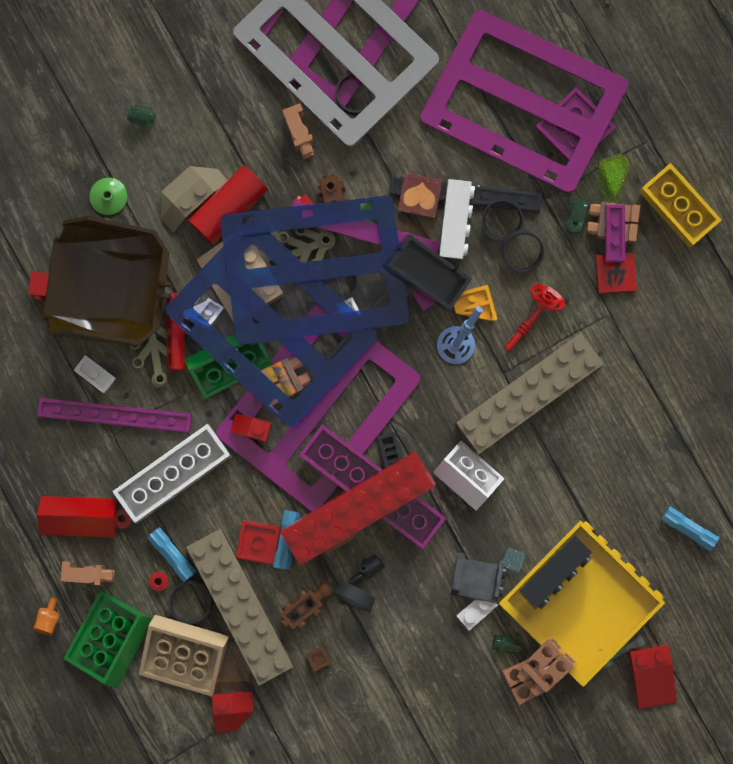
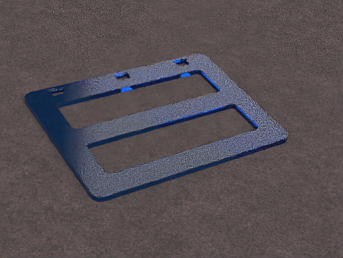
(288, 218)
(256, 382)

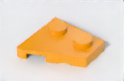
(476, 297)

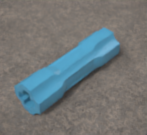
(689, 528)
(171, 554)
(283, 554)

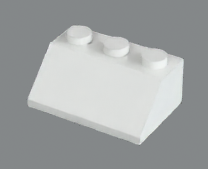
(468, 475)

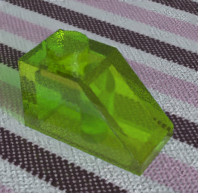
(614, 172)

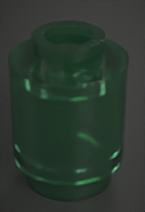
(141, 115)

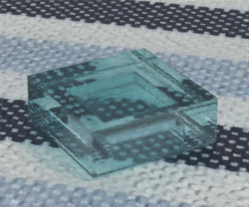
(513, 559)

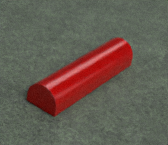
(175, 344)

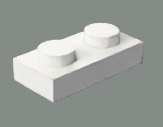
(94, 374)
(475, 612)

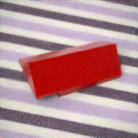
(77, 516)

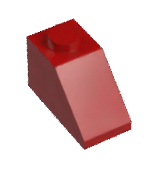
(251, 428)

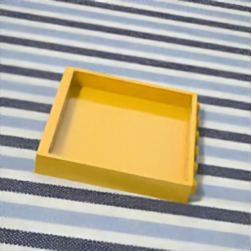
(593, 610)

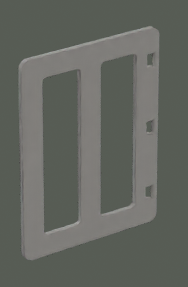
(386, 93)

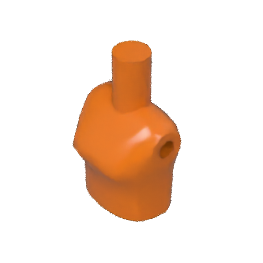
(47, 618)

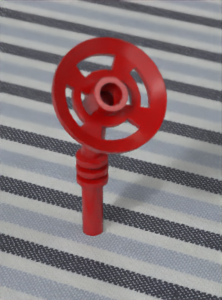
(543, 303)

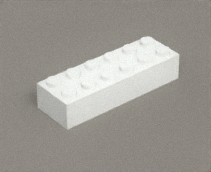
(171, 473)

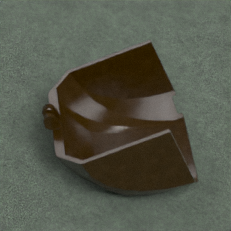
(106, 282)

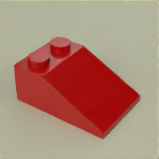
(653, 676)

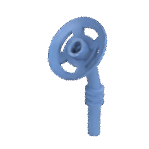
(458, 340)

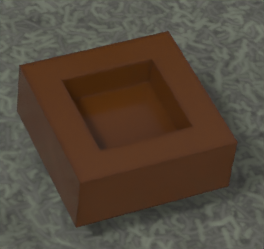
(318, 658)

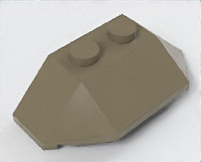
(188, 194)

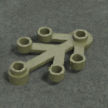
(304, 249)
(154, 347)

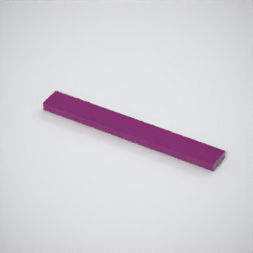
(364, 230)
(114, 415)

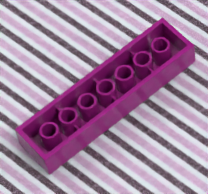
(349, 467)

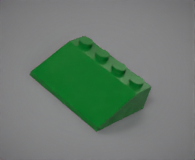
(108, 639)

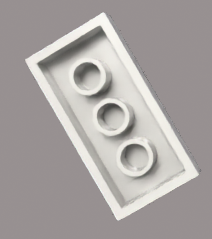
(455, 219)

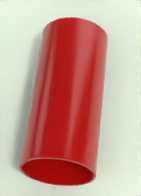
(233, 197)

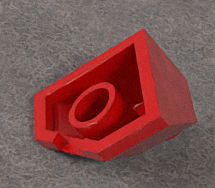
(231, 710)

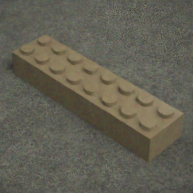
(529, 393)
(239, 607)

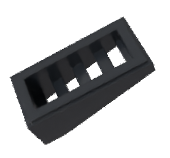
(387, 437)

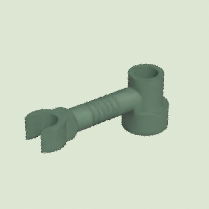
(633, 644)

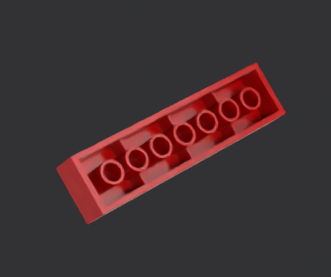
(357, 507)

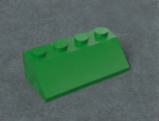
(213, 377)

